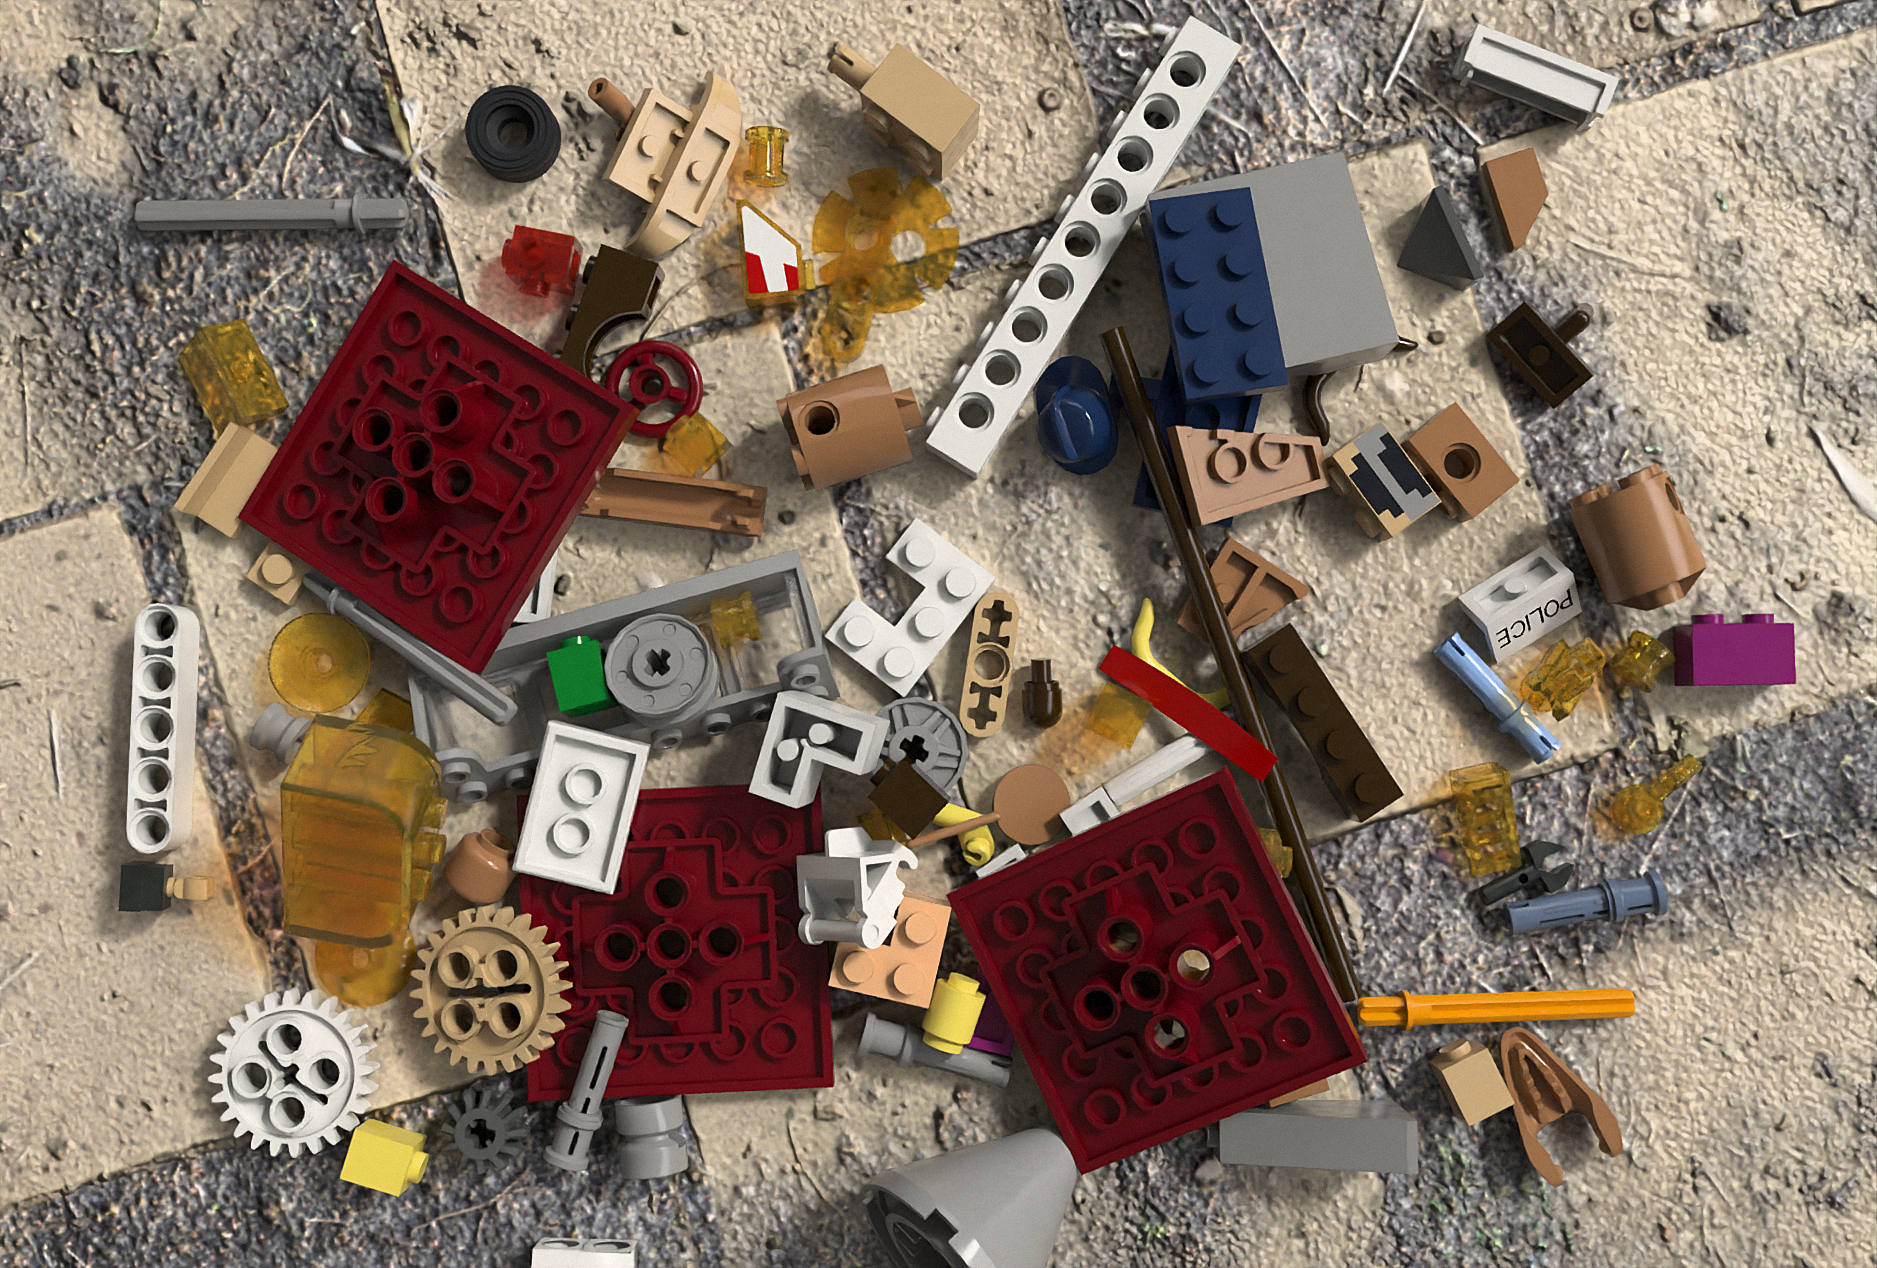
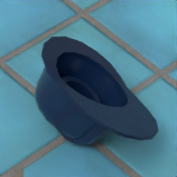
(1076, 416)

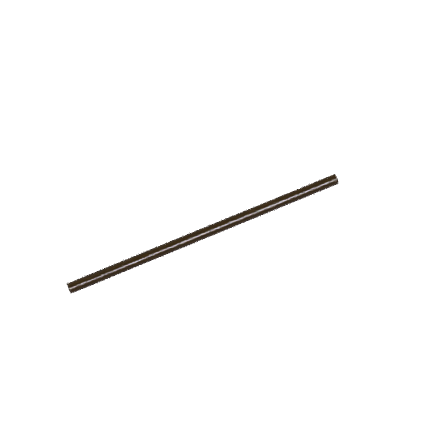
(1228, 657)

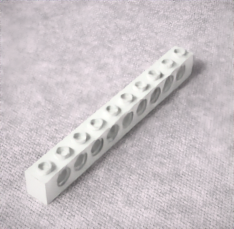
(1208, 59)

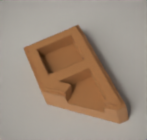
(1516, 193)

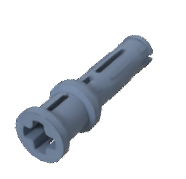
(1607, 901)

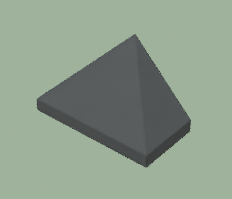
(1439, 245)

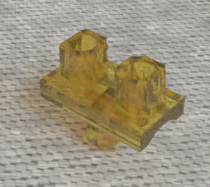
(1562, 677)

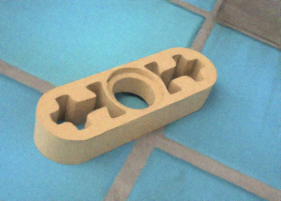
(1007, 629)

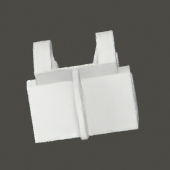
(850, 875)

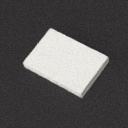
(581, 806)

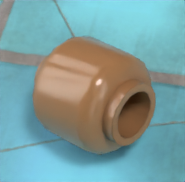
(480, 868)

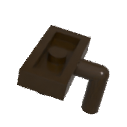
(1544, 352)

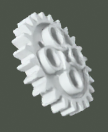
(265, 1107)

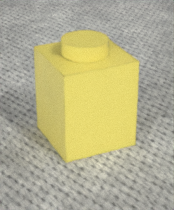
(385, 1157)

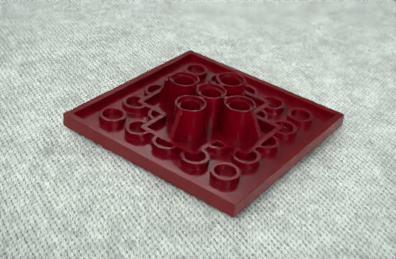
(522, 431)
(1186, 879)
(749, 1013)

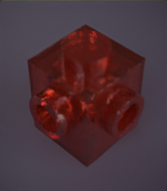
(542, 261)

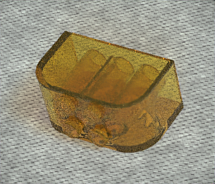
(359, 832)

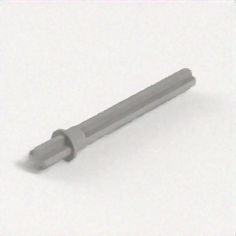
(273, 214)
(433, 663)

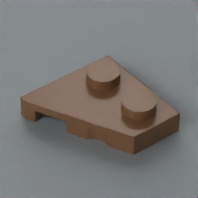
(1248, 590)

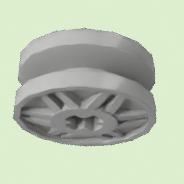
(646, 648)
(942, 735)

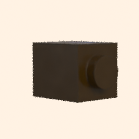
(907, 795)

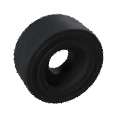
(496, 110)

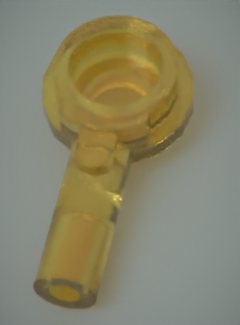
(1641, 807)

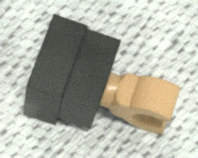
(152, 885)

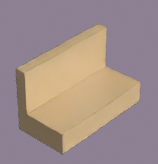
(227, 479)

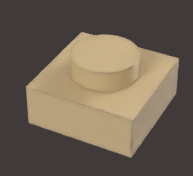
(280, 573)

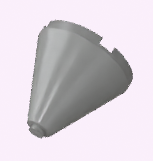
(976, 1203)

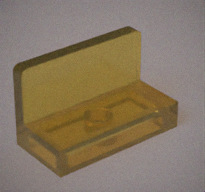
(232, 375)

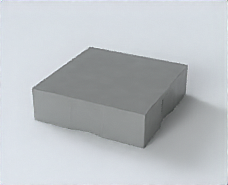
(1316, 263)

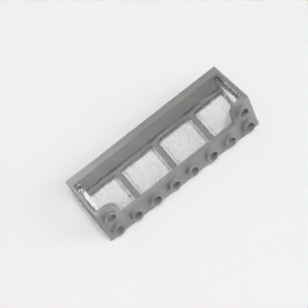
(488, 758)

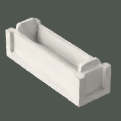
(1534, 76)

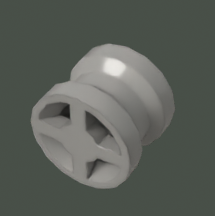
(279, 732)

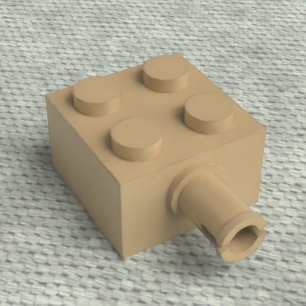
(911, 108)

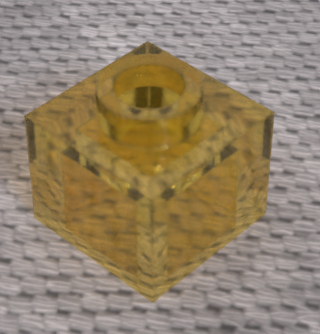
(696, 444)

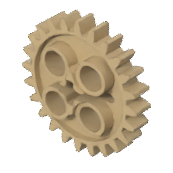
(494, 1037)

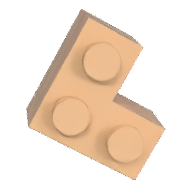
(902, 966)

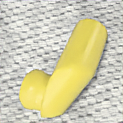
(976, 843)

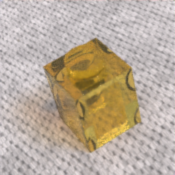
(1116, 715)

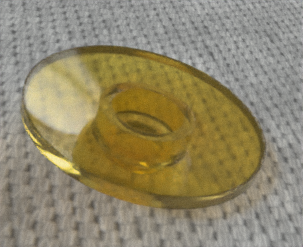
(295, 662)
(377, 982)

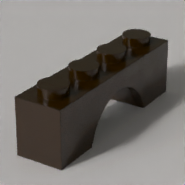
(616, 293)
(1323, 721)

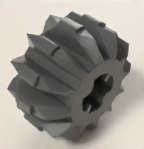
(473, 1140)

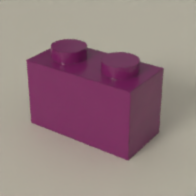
(1734, 653)

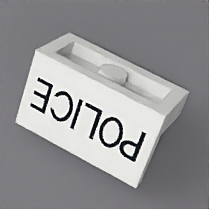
(1522, 602)

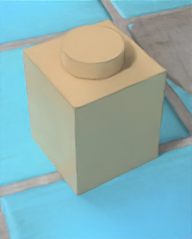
(1471, 1081)

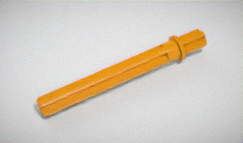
(1494, 1007)

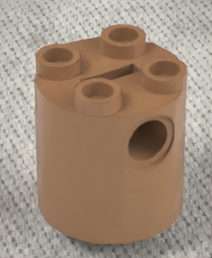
(849, 427)
(1638, 540)

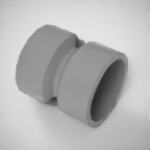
(651, 1136)

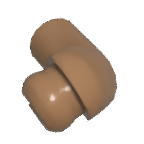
(612, 102)

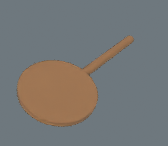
(1023, 806)

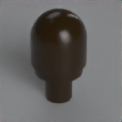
(1042, 696)

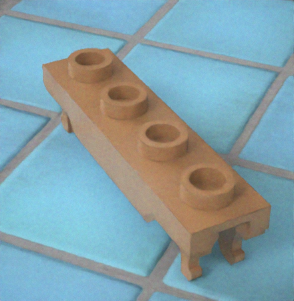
(678, 502)

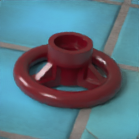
(648, 371)

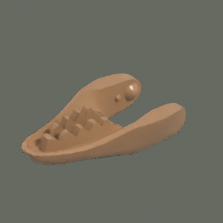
(1547, 1091)

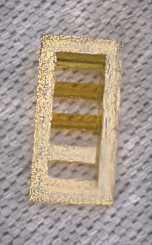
(1465, 800)

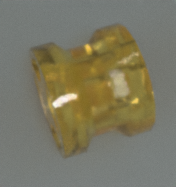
(736, 619)
(1642, 661)

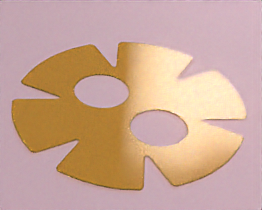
(921, 208)

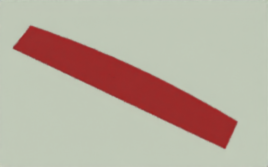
(1189, 711)

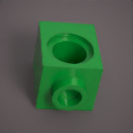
(580, 677)

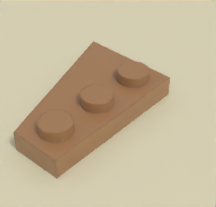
(1243, 471)

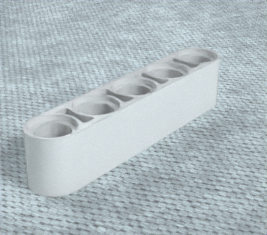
(147, 749)

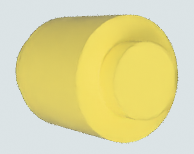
(953, 1013)

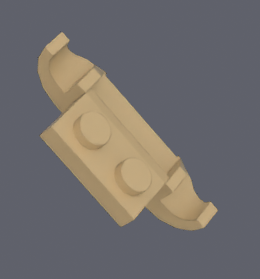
(676, 162)

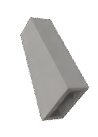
(1320, 1136)

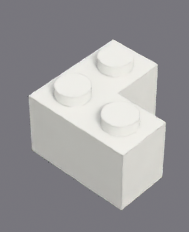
(807, 735)

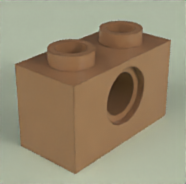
(1484, 473)

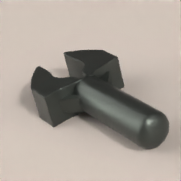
(1528, 874)

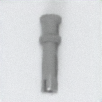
(907, 1047)
(579, 1118)

